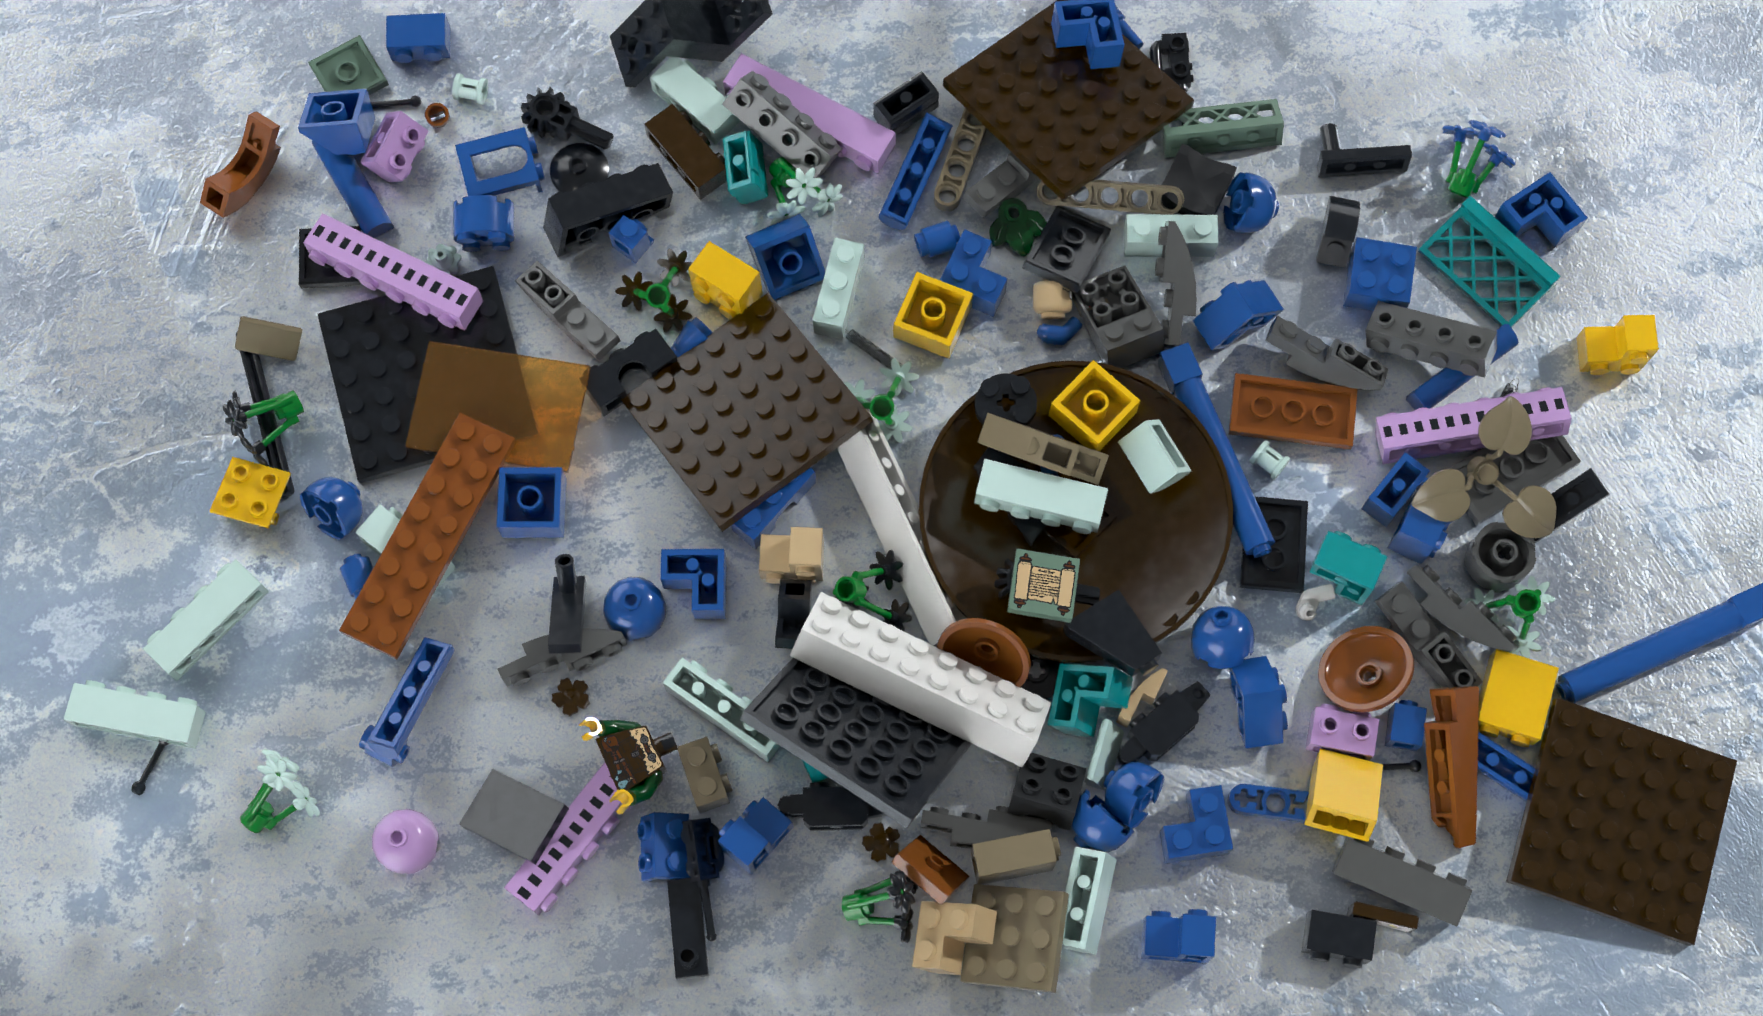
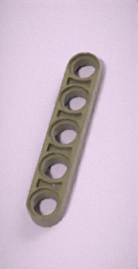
(957, 156)
(1124, 201)

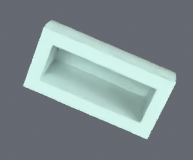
(1154, 455)

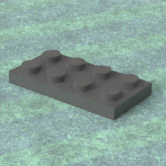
(1536, 466)

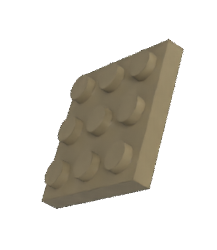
(1024, 941)

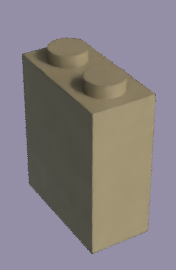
(1015, 856)

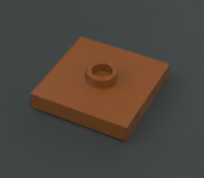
(930, 869)

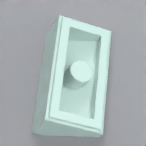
(1104, 754)

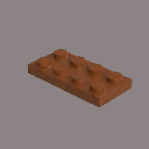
(1293, 411)

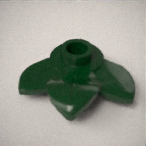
(1017, 231)

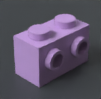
(394, 147)
(1342, 732)

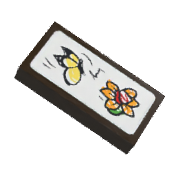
(1384, 917)

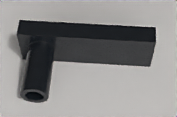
(1358, 161)
(1577, 497)
(566, 608)
(687, 929)

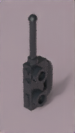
(1177, 49)
(703, 861)

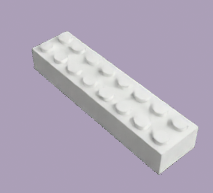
(921, 679)

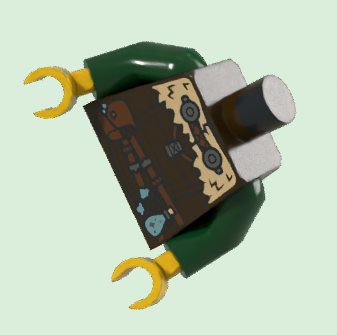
(630, 758)

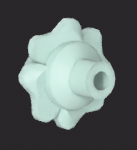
(444, 258)

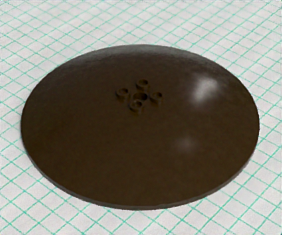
(1152, 547)

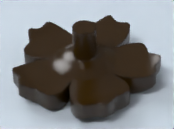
(571, 696)
(881, 842)

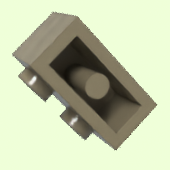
(703, 775)

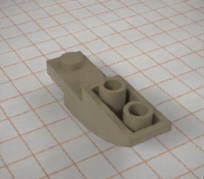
(1042, 449)

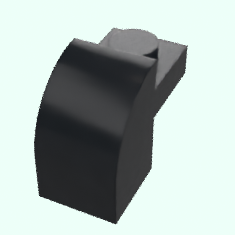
(1338, 231)
(793, 610)

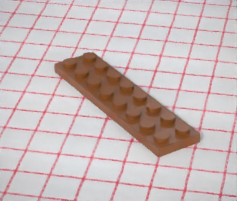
(427, 536)

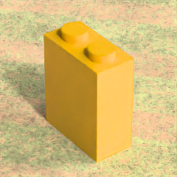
(1515, 698)
(1344, 795)

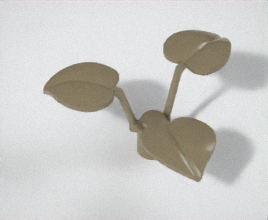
(1501, 429)

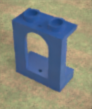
(528, 176)

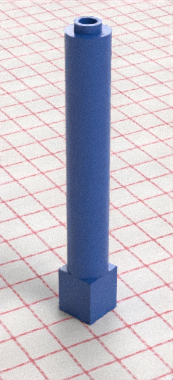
(1185, 382)
(1662, 646)

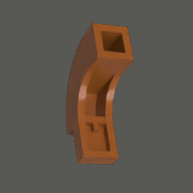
(248, 169)

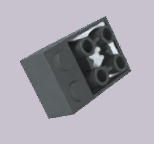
(1125, 327)

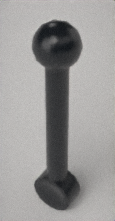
(415, 101)
(1414, 766)
(139, 786)

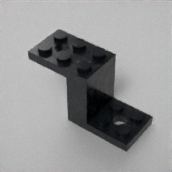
(683, 30)

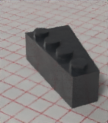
(600, 205)

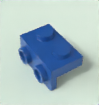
(662, 848)

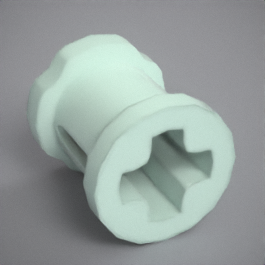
(470, 89)
(1269, 460)

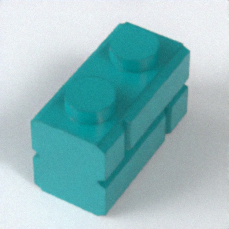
(745, 167)

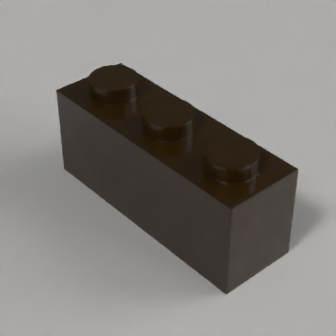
(687, 150)

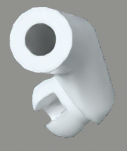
(1310, 600)

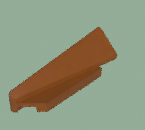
(1454, 761)

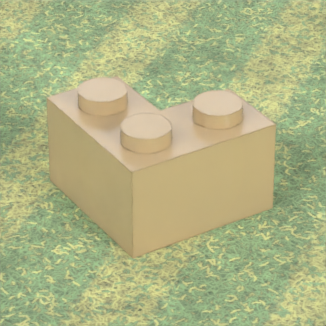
(792, 555)
(944, 932)

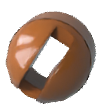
(435, 110)

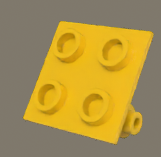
(250, 493)

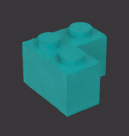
(1349, 566)
(1080, 694)

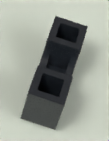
(646, 354)

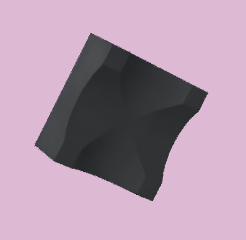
(1200, 180)
(1048, 790)

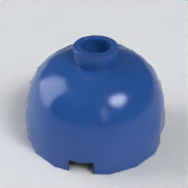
(1251, 203)
(334, 504)
(634, 608)
(1222, 637)
(1131, 791)
(1097, 826)

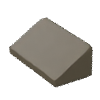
(268, 338)

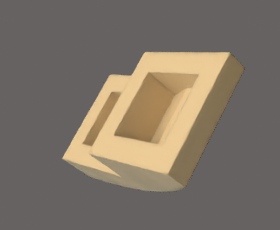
(1146, 692)

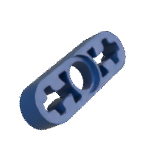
(1251, 792)

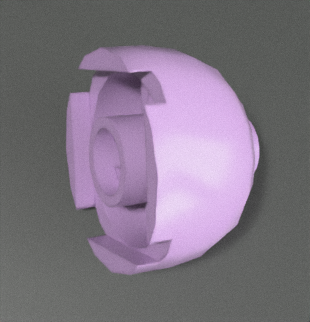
(405, 841)

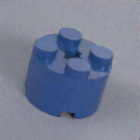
(483, 222)

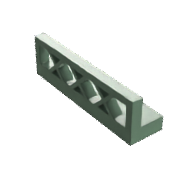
(1223, 132)

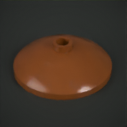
(988, 647)
(1364, 655)

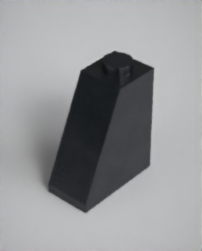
(1115, 635)

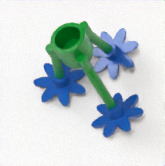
(1464, 181)

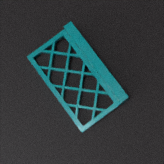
(1507, 245)

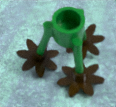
(658, 294)

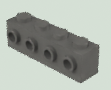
(781, 124)
(1431, 339)
(1402, 880)

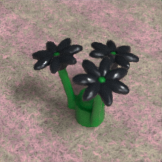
(284, 406)
(853, 590)
(861, 903)

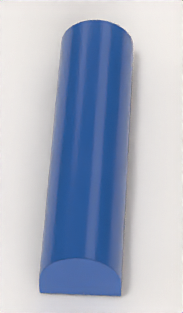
(914, 172)
(355, 191)
(1450, 380)
(410, 697)
(1504, 767)

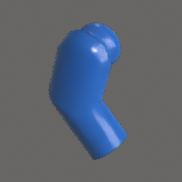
(1059, 334)

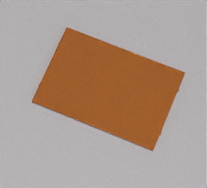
(517, 394)

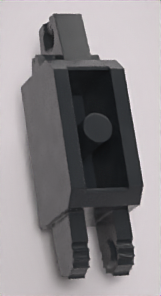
(1164, 726)
(828, 808)

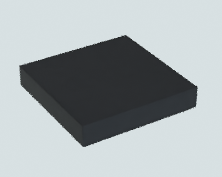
(315, 275)

